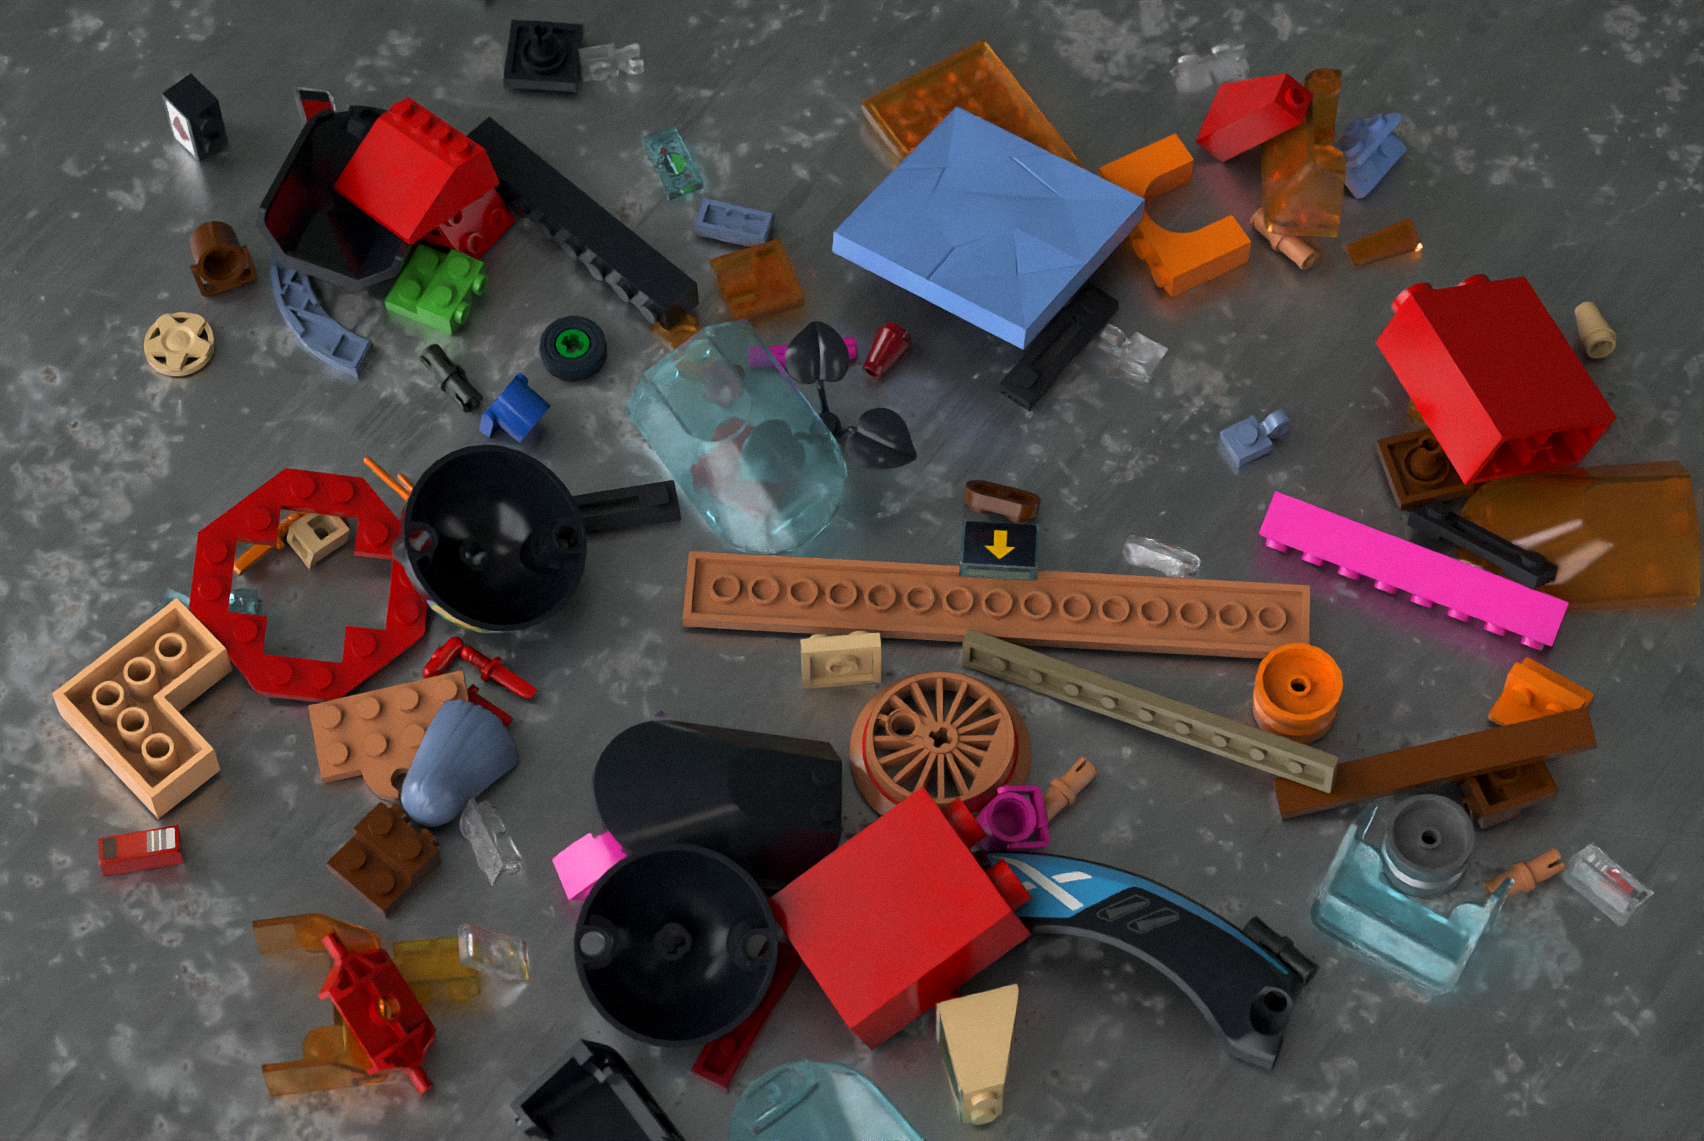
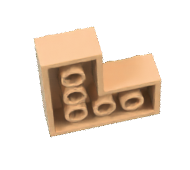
(132, 702)

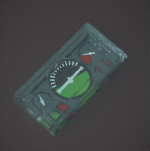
(672, 162)

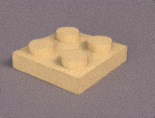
(841, 660)

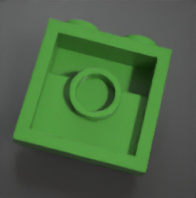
(438, 288)

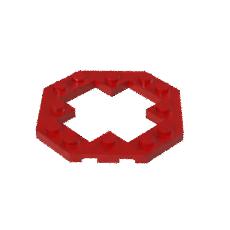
(243, 635)

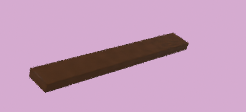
(1442, 762)

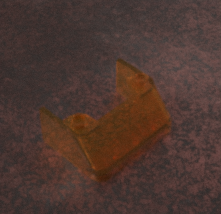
(330, 1052)

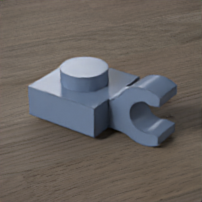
(1252, 440)

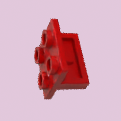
(475, 226)

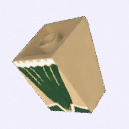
(976, 1049)

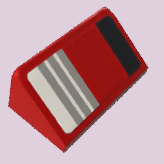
(140, 850)

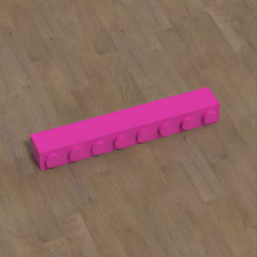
(1413, 569)

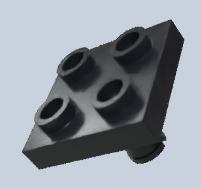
(543, 55)

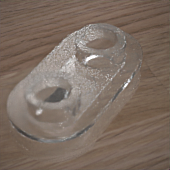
(1150, 552)

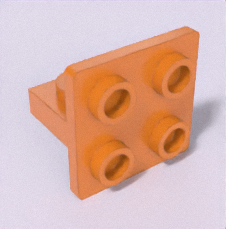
(1536, 692)

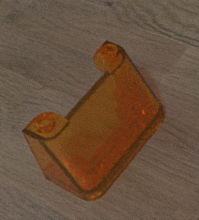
(1299, 173)

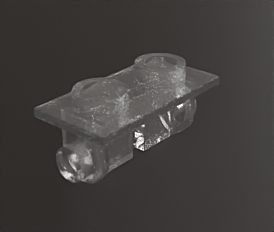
(1195, 70)
(481, 826)

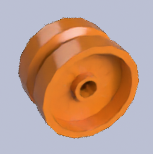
(1297, 692)

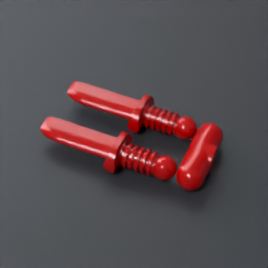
(490, 669)

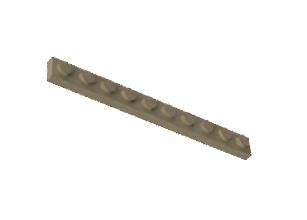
(1150, 711)

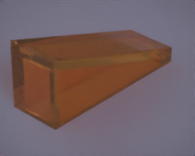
(1385, 243)

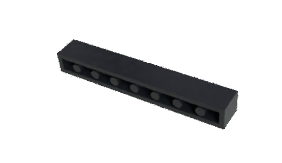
(586, 229)

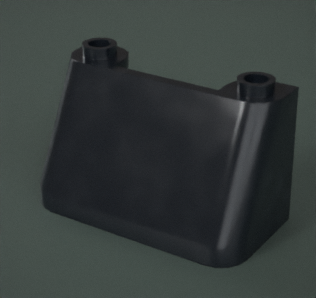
(592, 1098)

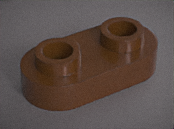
(1006, 500)

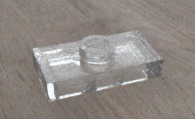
(493, 952)

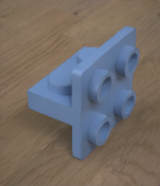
(1369, 151)

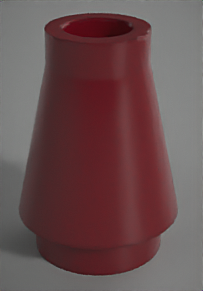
(887, 347)

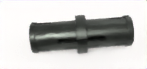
(451, 378)
(1282, 949)

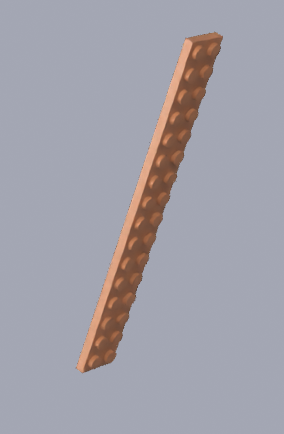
(942, 606)

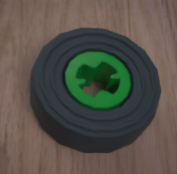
(573, 331)

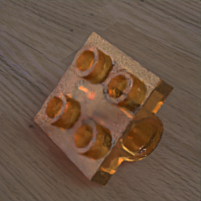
(757, 281)

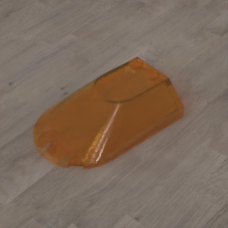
(1613, 530)

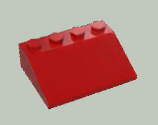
(415, 171)

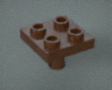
(1419, 470)

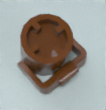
(219, 259)

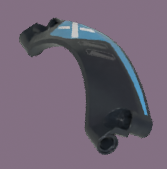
(1192, 945)

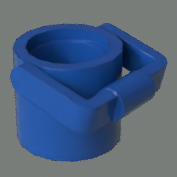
(514, 410)

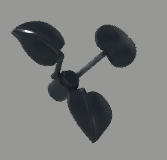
(881, 434)

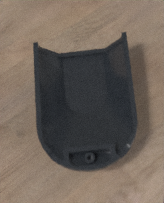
(313, 224)
(733, 791)

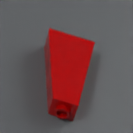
(1252, 113)

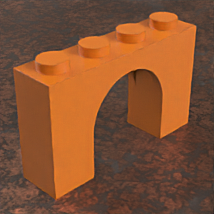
(1175, 258)

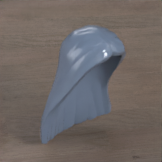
(456, 761)

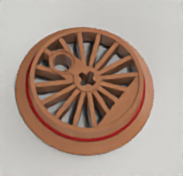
(1002, 764)

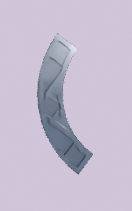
(312, 324)

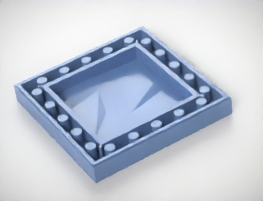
(988, 227)

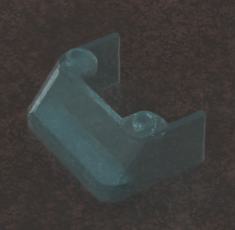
(1393, 927)

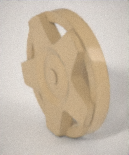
(179, 343)

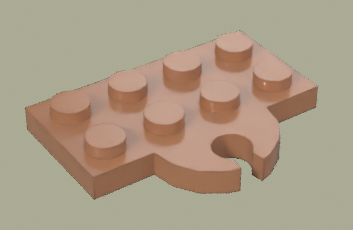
(379, 730)

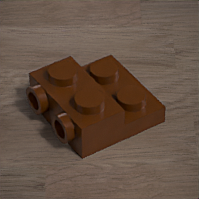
(1502, 793)
(386, 858)

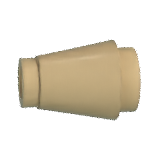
(1594, 331)

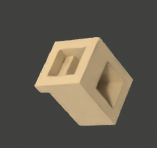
(307, 544)

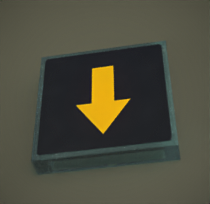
(999, 550)

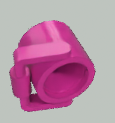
(1012, 818)

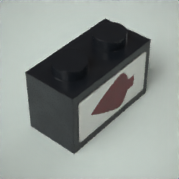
(195, 117)

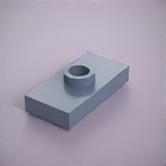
(733, 223)

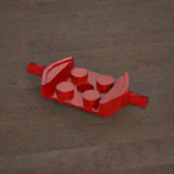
(355, 989)

